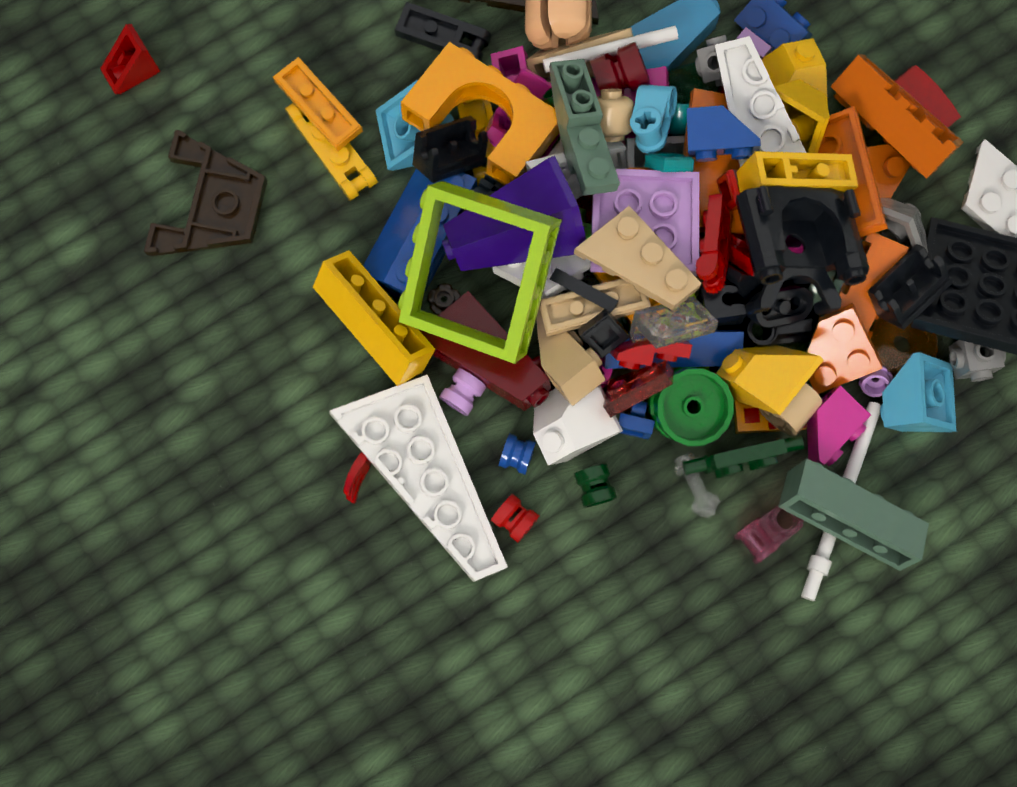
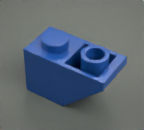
(718, 132)

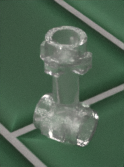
(705, 502)

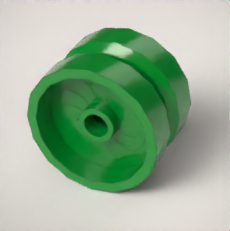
(705, 419)

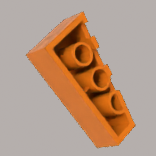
(895, 116)

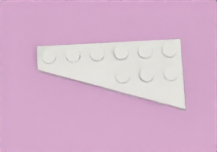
(417, 455)

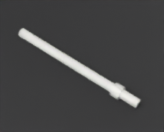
(819, 563)

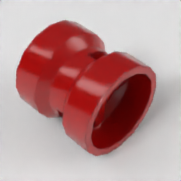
(521, 523)

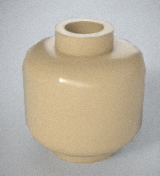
(616, 114)

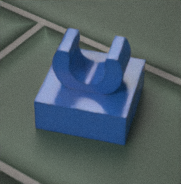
(635, 423)

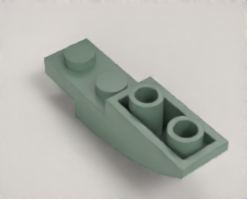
(580, 128)

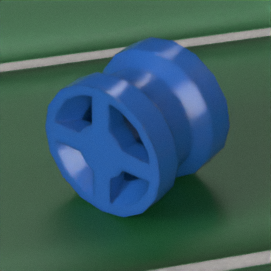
(517, 454)

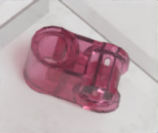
(765, 535)

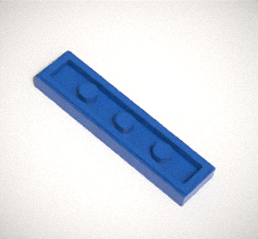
(705, 352)

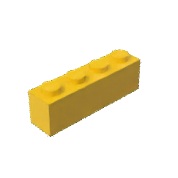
(372, 317)

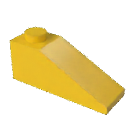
(798, 170)

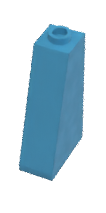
(693, 22)

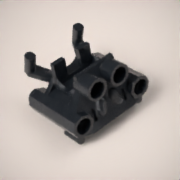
(807, 217)

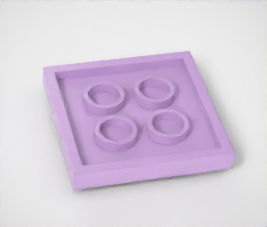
(663, 201)

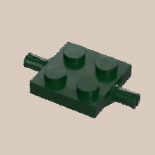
(732, 461)

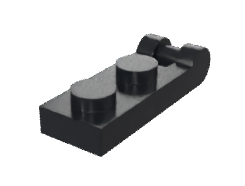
(437, 29)

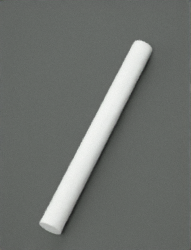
(642, 40)

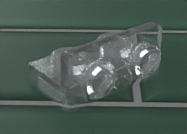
(670, 326)

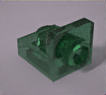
(685, 80)

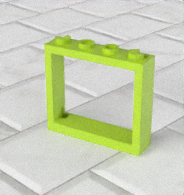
(545, 233)

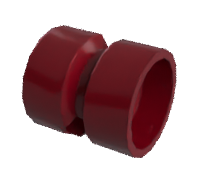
(622, 70)

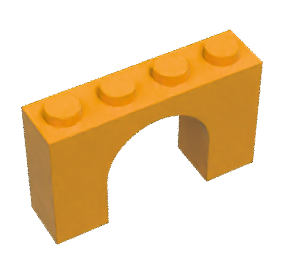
(460, 77)

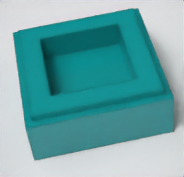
(669, 162)

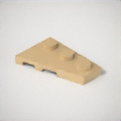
(640, 257)

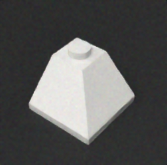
(570, 430)

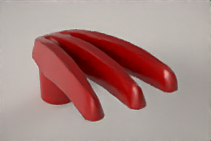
(355, 477)

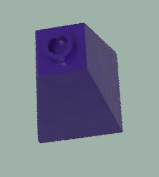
(487, 242)

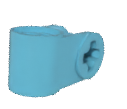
(653, 116)

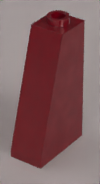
(518, 383)

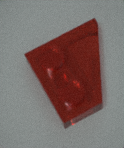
(637, 386)

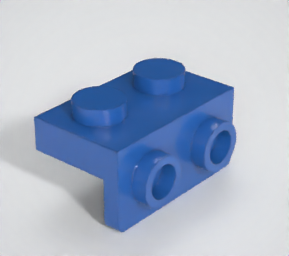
(773, 22)

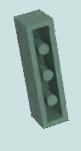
(854, 515)

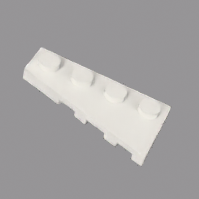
(753, 97)

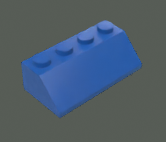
(395, 244)

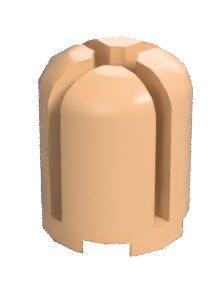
(557, 22)

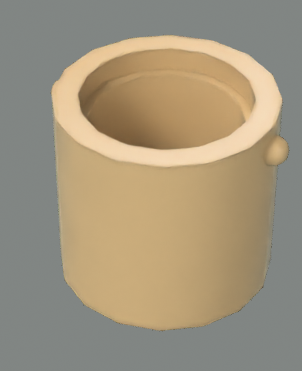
(797, 412)

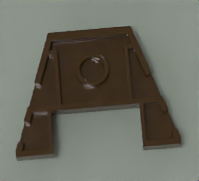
(223, 203)

